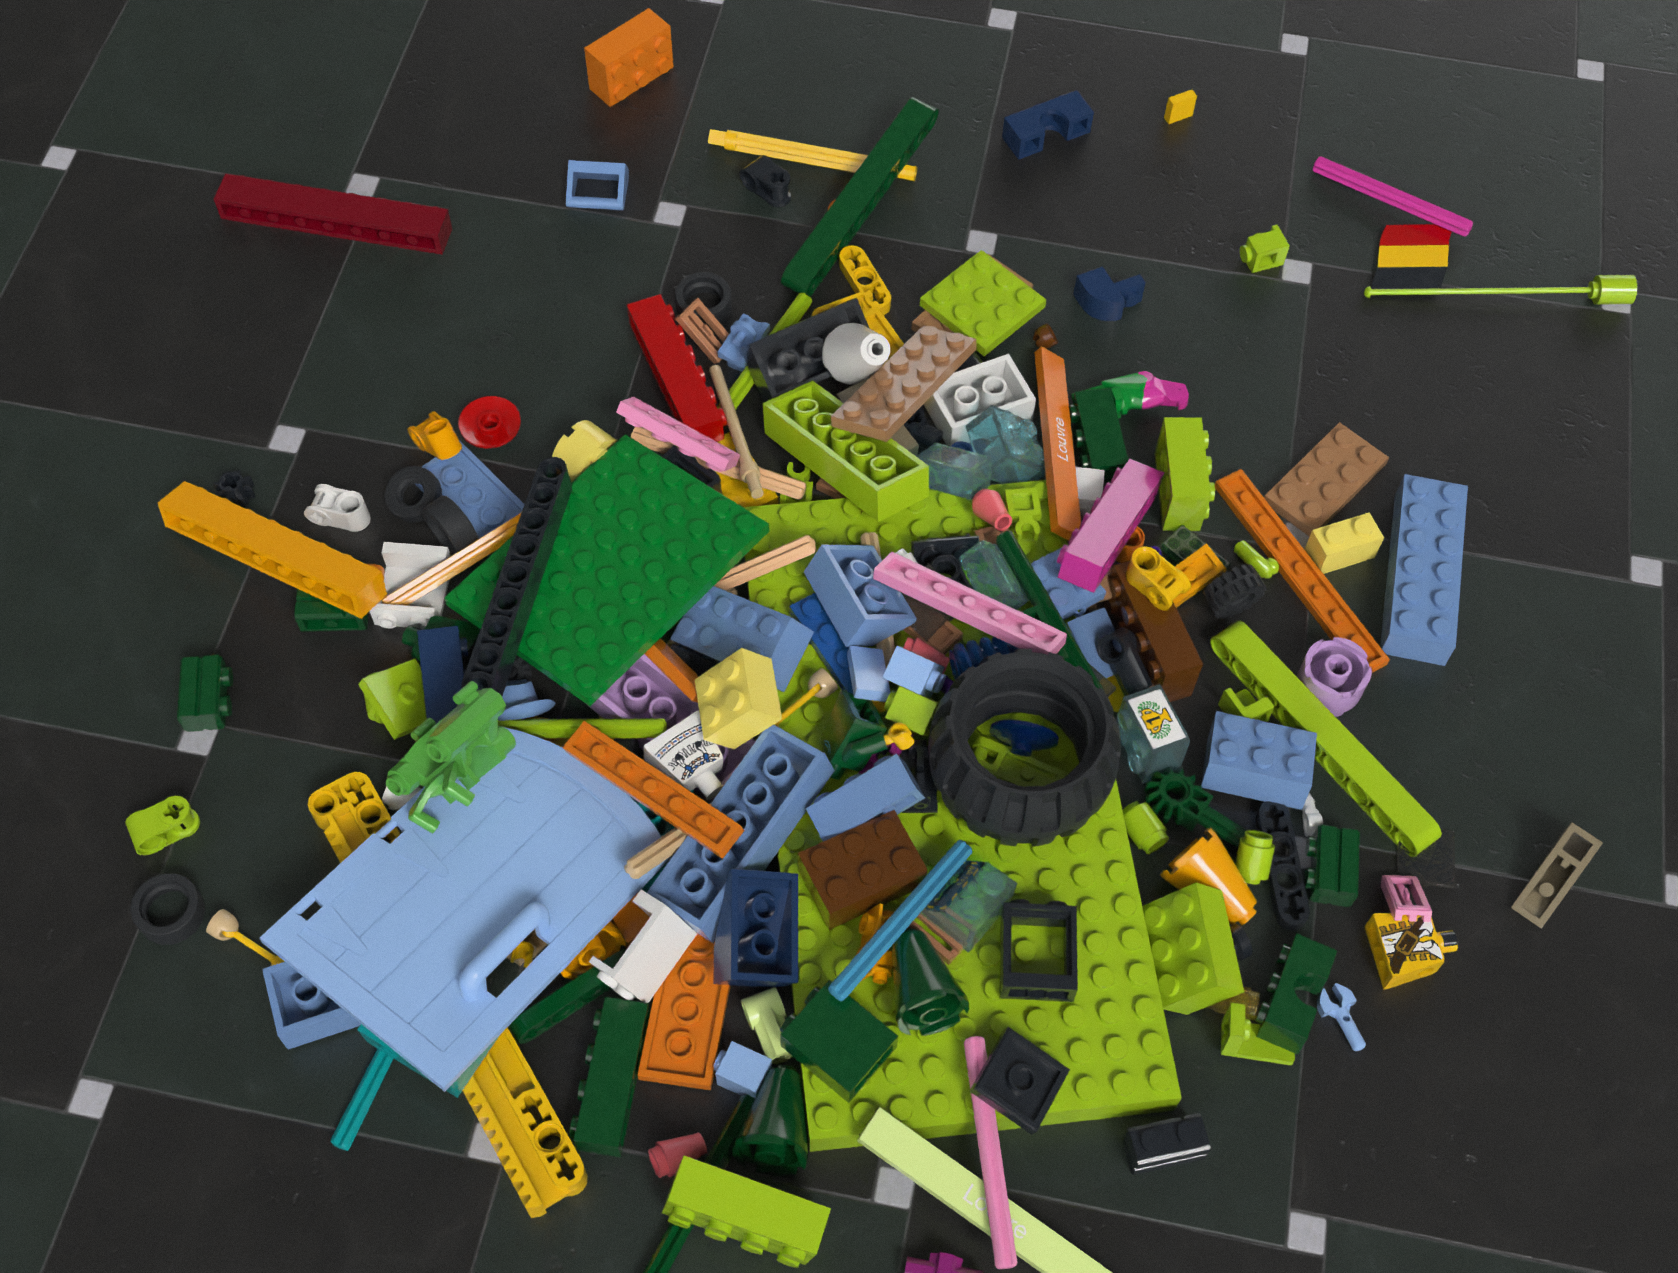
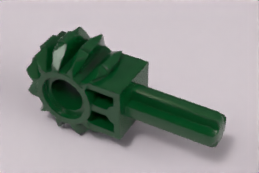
(1191, 807)

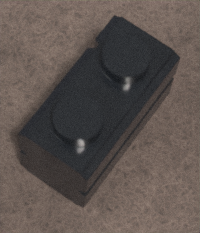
(1166, 1143)

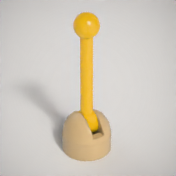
(819, 685)
(225, 927)

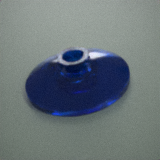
(1024, 736)

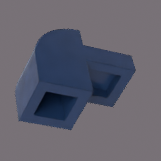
(1106, 299)

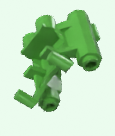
(457, 747)

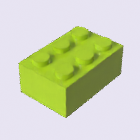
(1186, 469)
(1192, 949)

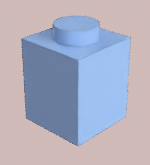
(741, 1069)

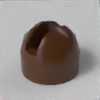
(1045, 336)

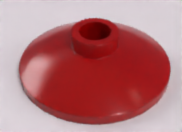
(486, 413)

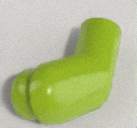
(1250, 556)

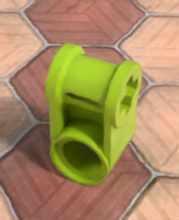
(161, 825)

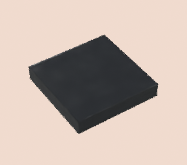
(1019, 1080)

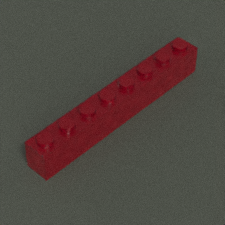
(333, 213)

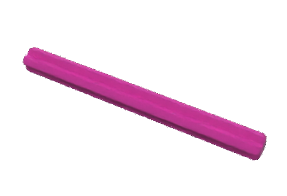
(1393, 196)

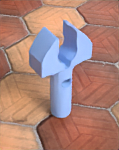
(1341, 1013)

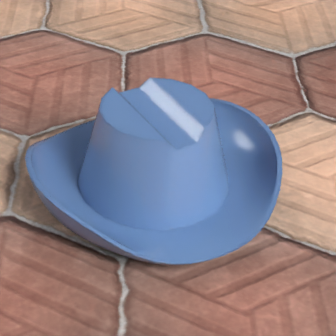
(523, 701)

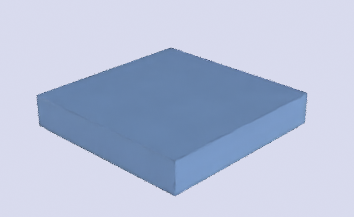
(1087, 632)

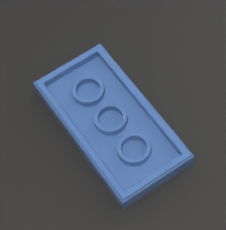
(475, 490)

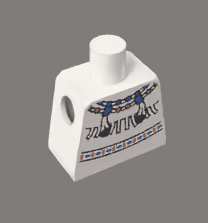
(687, 757)

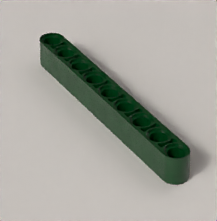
(859, 197)

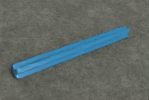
(899, 921)

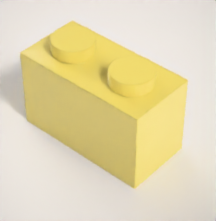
(1344, 543)

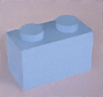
(915, 672)

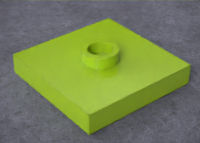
(397, 697)

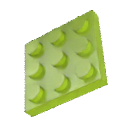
(983, 302)

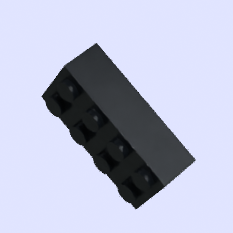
(795, 353)

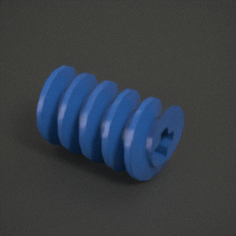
(963, 658)

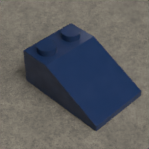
(758, 930)

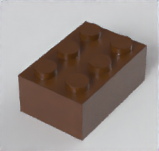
(861, 869)

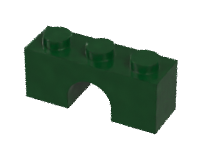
(1286, 1018)

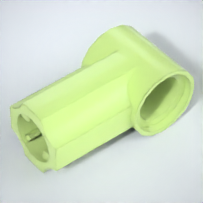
(765, 1016)

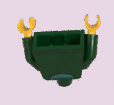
(858, 732)

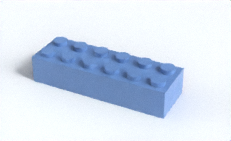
(1424, 570)
(768, 800)

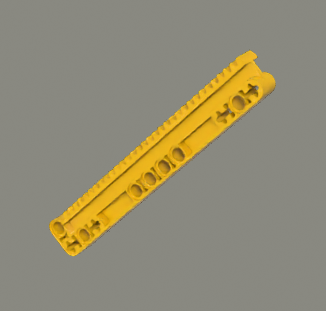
(503, 1082)

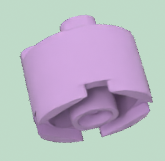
(1336, 673)

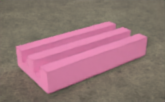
(1402, 896)

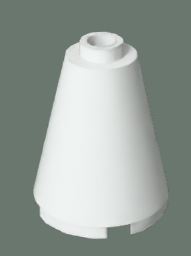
(854, 352)

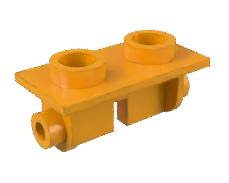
(868, 926)

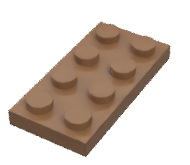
(1326, 479)

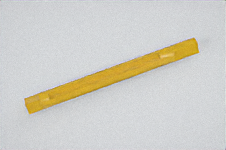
(795, 152)

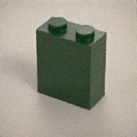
(837, 1041)

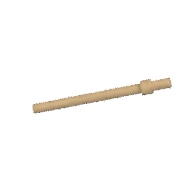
(748, 469)

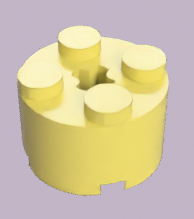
(583, 447)

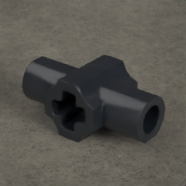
(921, 430)

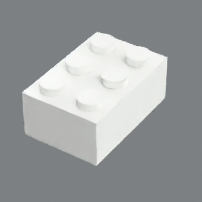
(975, 390)

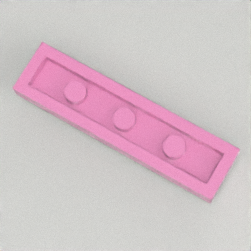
(670, 430)

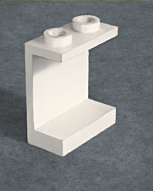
(402, 565)
(650, 954)

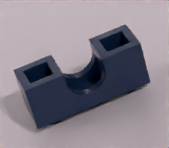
(1065, 114)

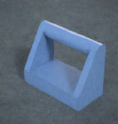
(598, 171)

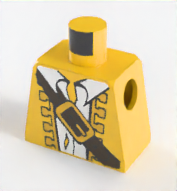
(1407, 948)

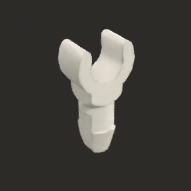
(1310, 816)

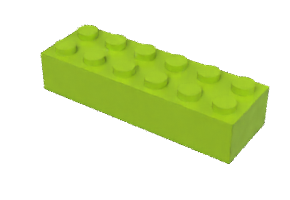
(868, 471)

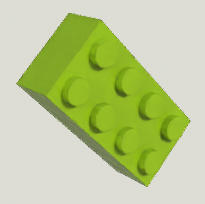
(745, 1212)

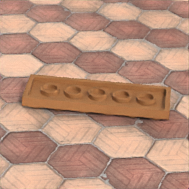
(903, 383)

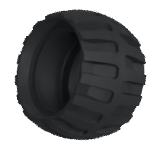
(1034, 686)

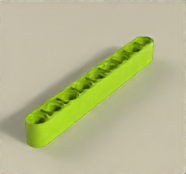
(1336, 747)

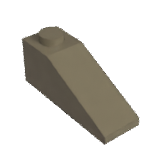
(1556, 874)

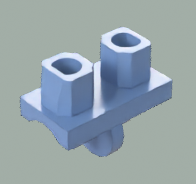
(742, 333)

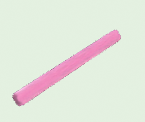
(991, 1162)

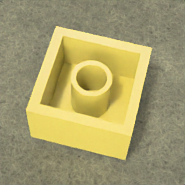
(738, 699)

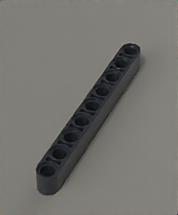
(520, 577)

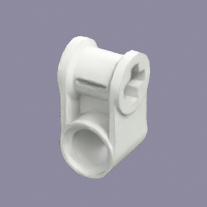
(338, 509)

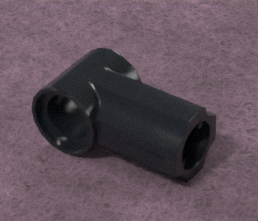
(1125, 664)

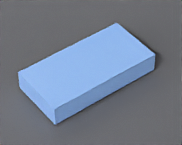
(866, 673)

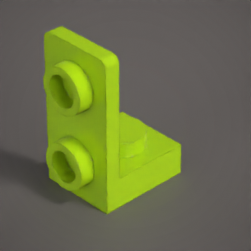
(1240, 1039)

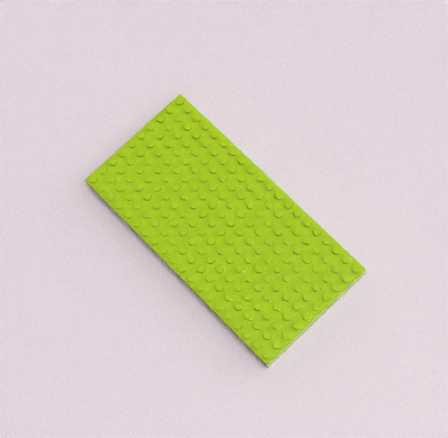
(1115, 1027)

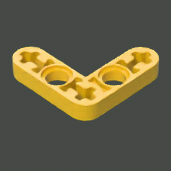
(863, 292)

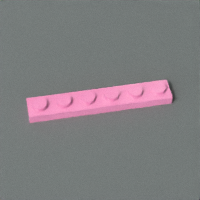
(968, 605)

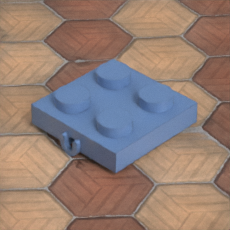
(1065, 595)

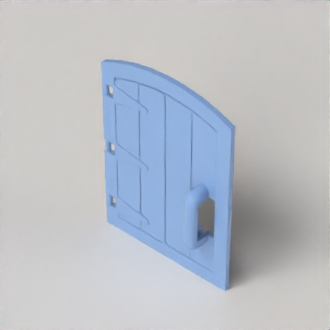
(431, 915)

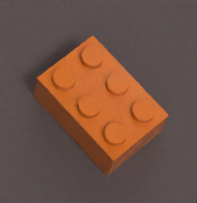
(629, 57)

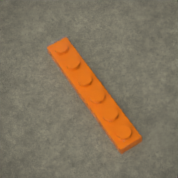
(653, 789)

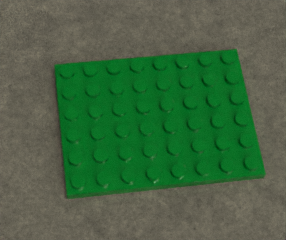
(623, 569)

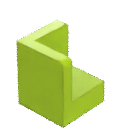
(1245, 705)

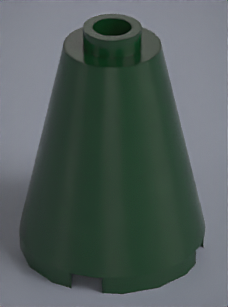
(924, 987)
(775, 1126)

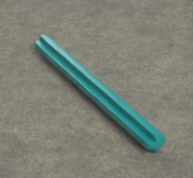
(361, 1101)

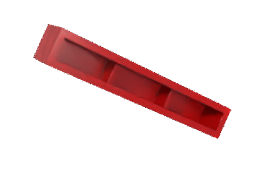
(674, 367)

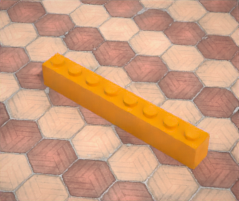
(273, 549)

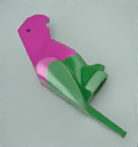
(1144, 392)

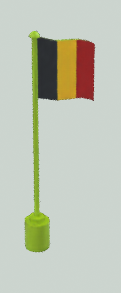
(1416, 260)

